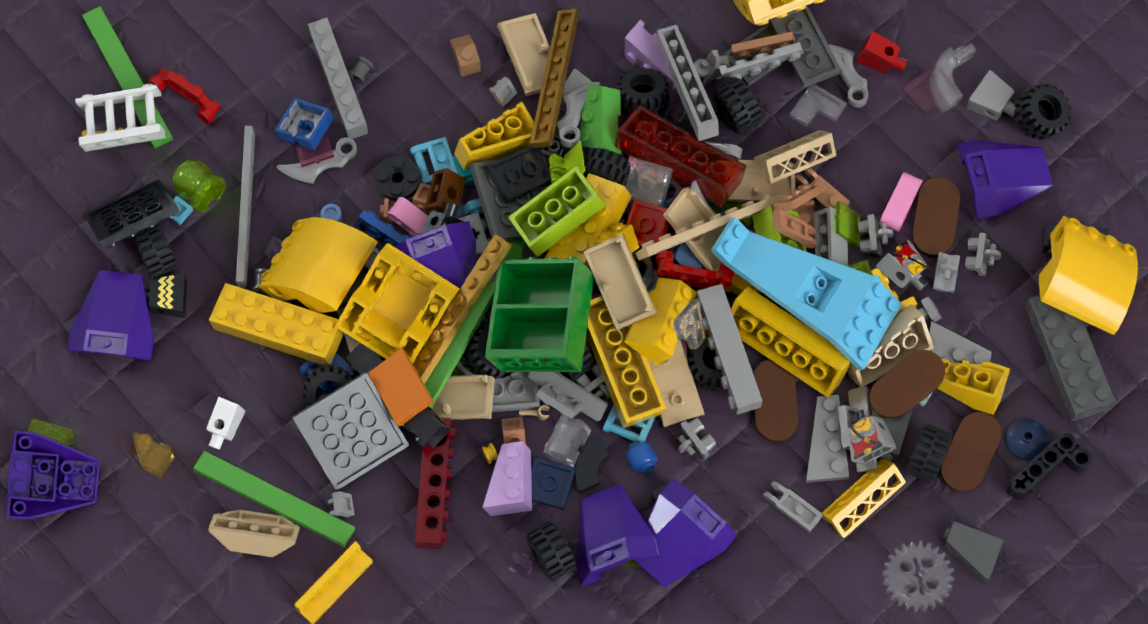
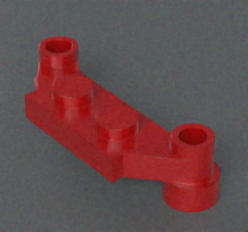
(191, 92)
(693, 276)

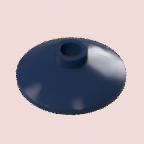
(1024, 448)

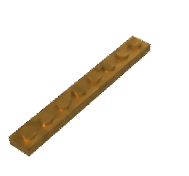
(554, 78)
(461, 306)

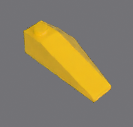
(975, 384)

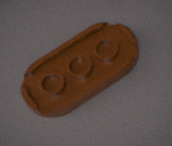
(936, 216)
(907, 384)
(779, 411)
(971, 452)

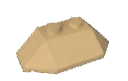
(254, 532)

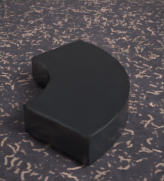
(589, 463)

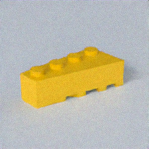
(497, 138)

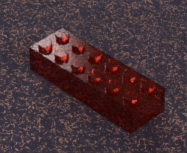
(665, 144)

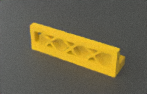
(863, 489)
(333, 583)

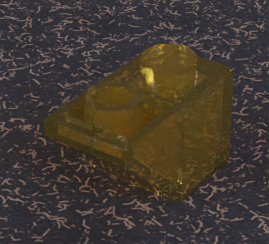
(152, 456)

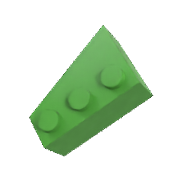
(600, 118)

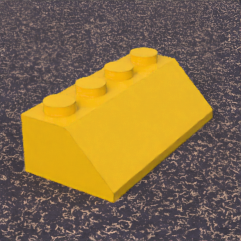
(655, 335)

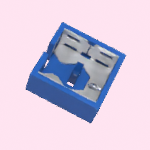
(306, 116)

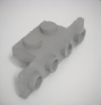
(567, 395)
(847, 417)

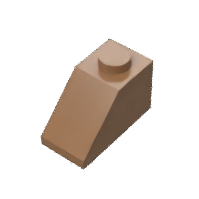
(466, 55)

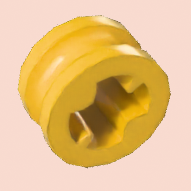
(490, 453)

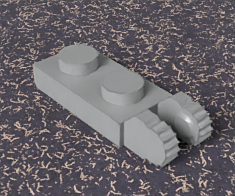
(794, 507)

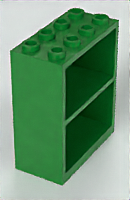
(540, 315)

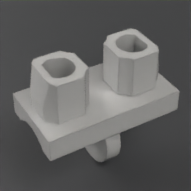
(710, 66)
(872, 228)
(984, 254)
(946, 272)
(585, 383)
(702, 446)

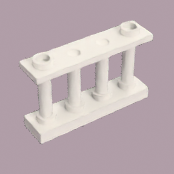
(131, 133)

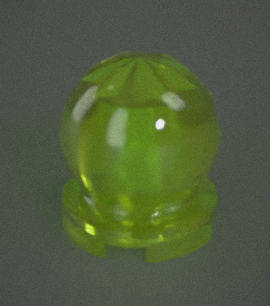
(197, 183)

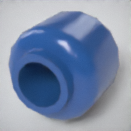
(641, 457)

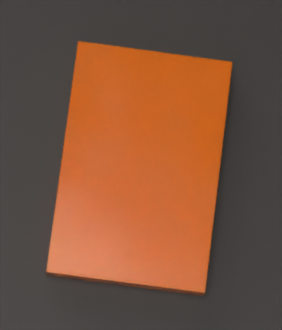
(400, 387)

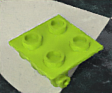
(561, 165)

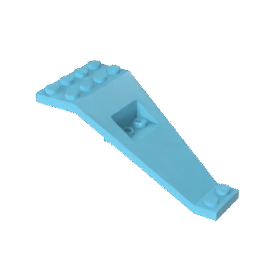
(844, 307)

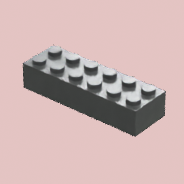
(1071, 360)

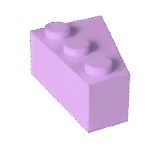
(644, 50)
(511, 481)

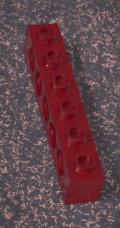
(425, 536)

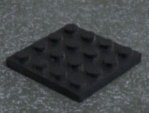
(131, 213)

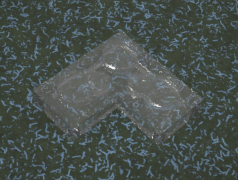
(815, 101)
(690, 326)

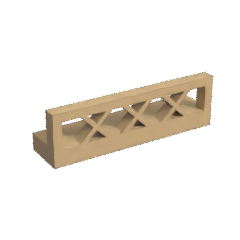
(792, 150)

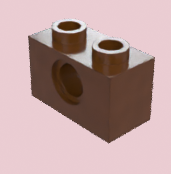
(444, 187)

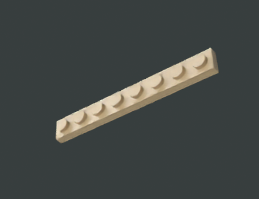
(701, 228)

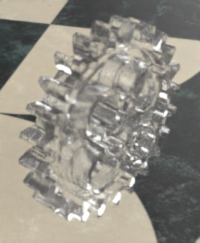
(937, 573)

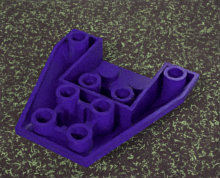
(1003, 175)
(445, 250)
(114, 318)
(48, 477)
(685, 533)
(611, 534)

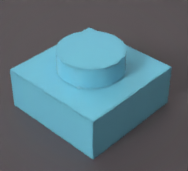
(472, 207)
(185, 210)

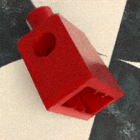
(880, 54)

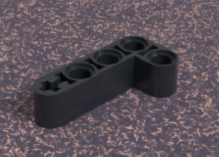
(1045, 468)

